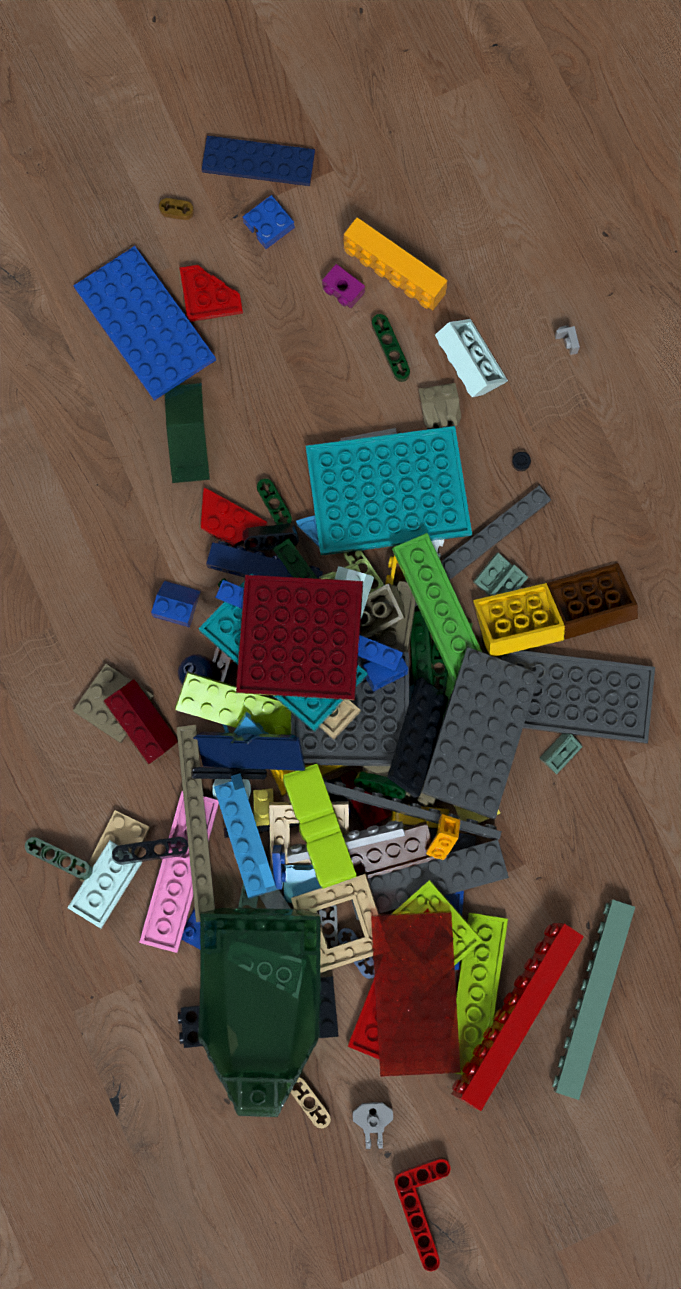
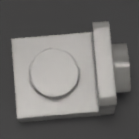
(570, 338)

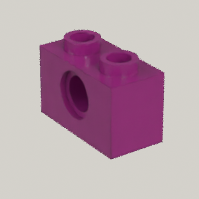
(338, 277)

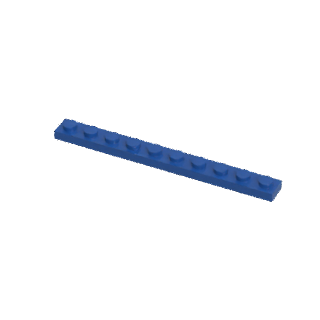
(368, 648)

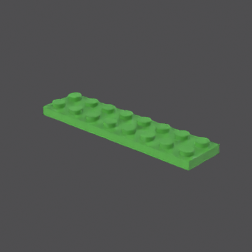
(436, 601)

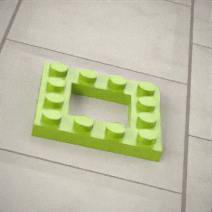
(431, 898)

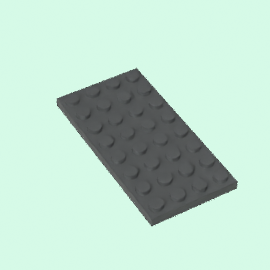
(588, 696)
(480, 733)

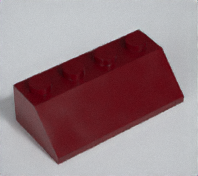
(140, 721)

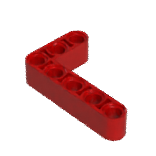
(416, 1209)

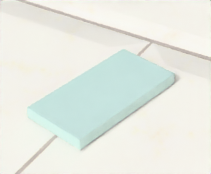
(104, 887)

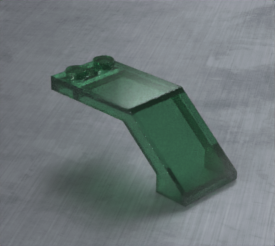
(186, 433)

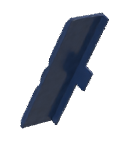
(250, 751)

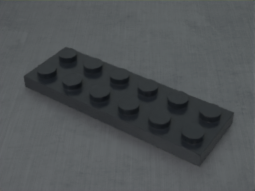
(417, 737)

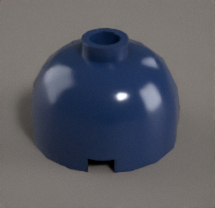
(198, 665)

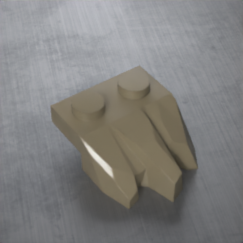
(440, 405)

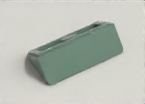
(561, 752)

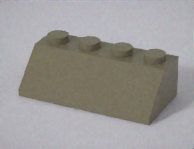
(381, 610)

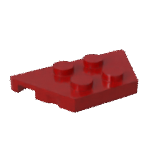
(226, 519)

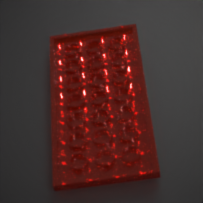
(415, 993)

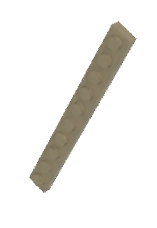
(195, 821)

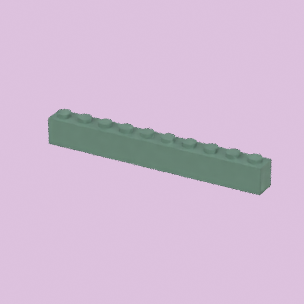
(594, 999)

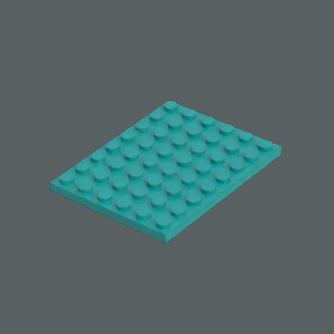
(388, 490)

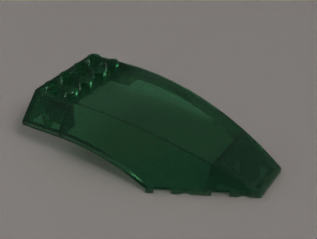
(259, 1001)

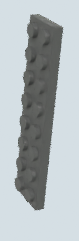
(456, 873)

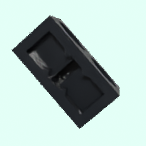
(188, 1026)

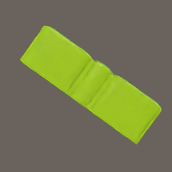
(319, 826)

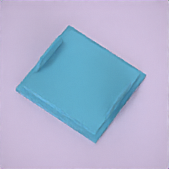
(299, 881)

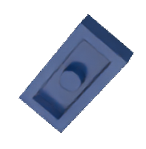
(279, 859)

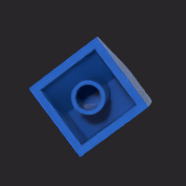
(175, 604)

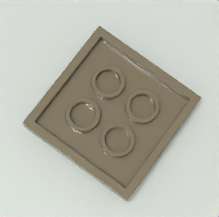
(95, 711)

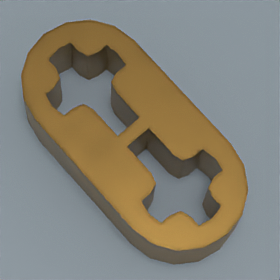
(176, 208)

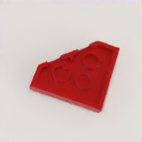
(207, 295)

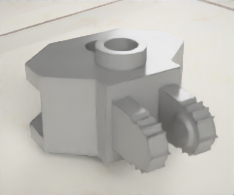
(373, 1122)

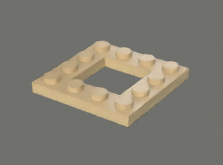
(282, 815)
(361, 893)

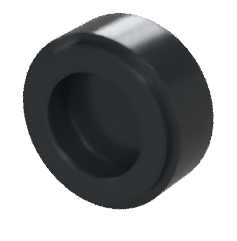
(521, 461)

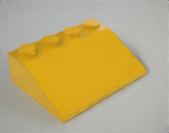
(519, 620)

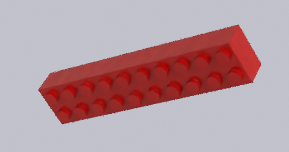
(516, 1015)

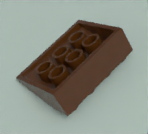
(593, 600)

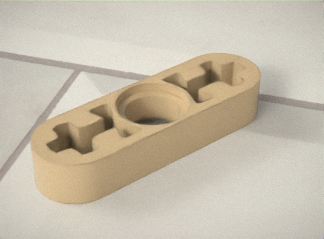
(296, 1093)

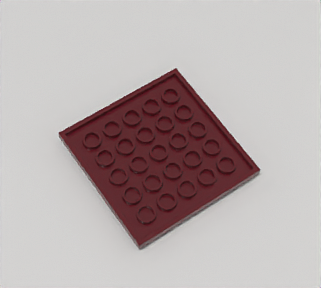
(299, 637)

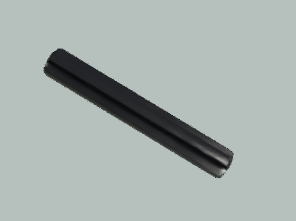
(226, 773)

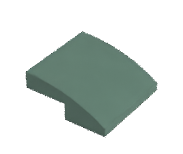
(499, 576)

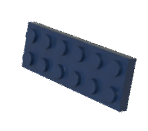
(258, 160)

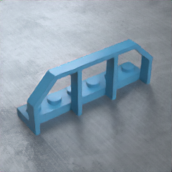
(245, 837)

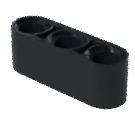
(262, 532)

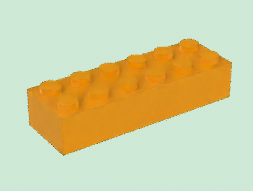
(394, 264)

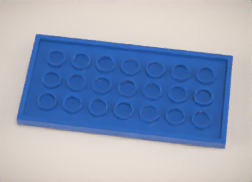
(144, 323)

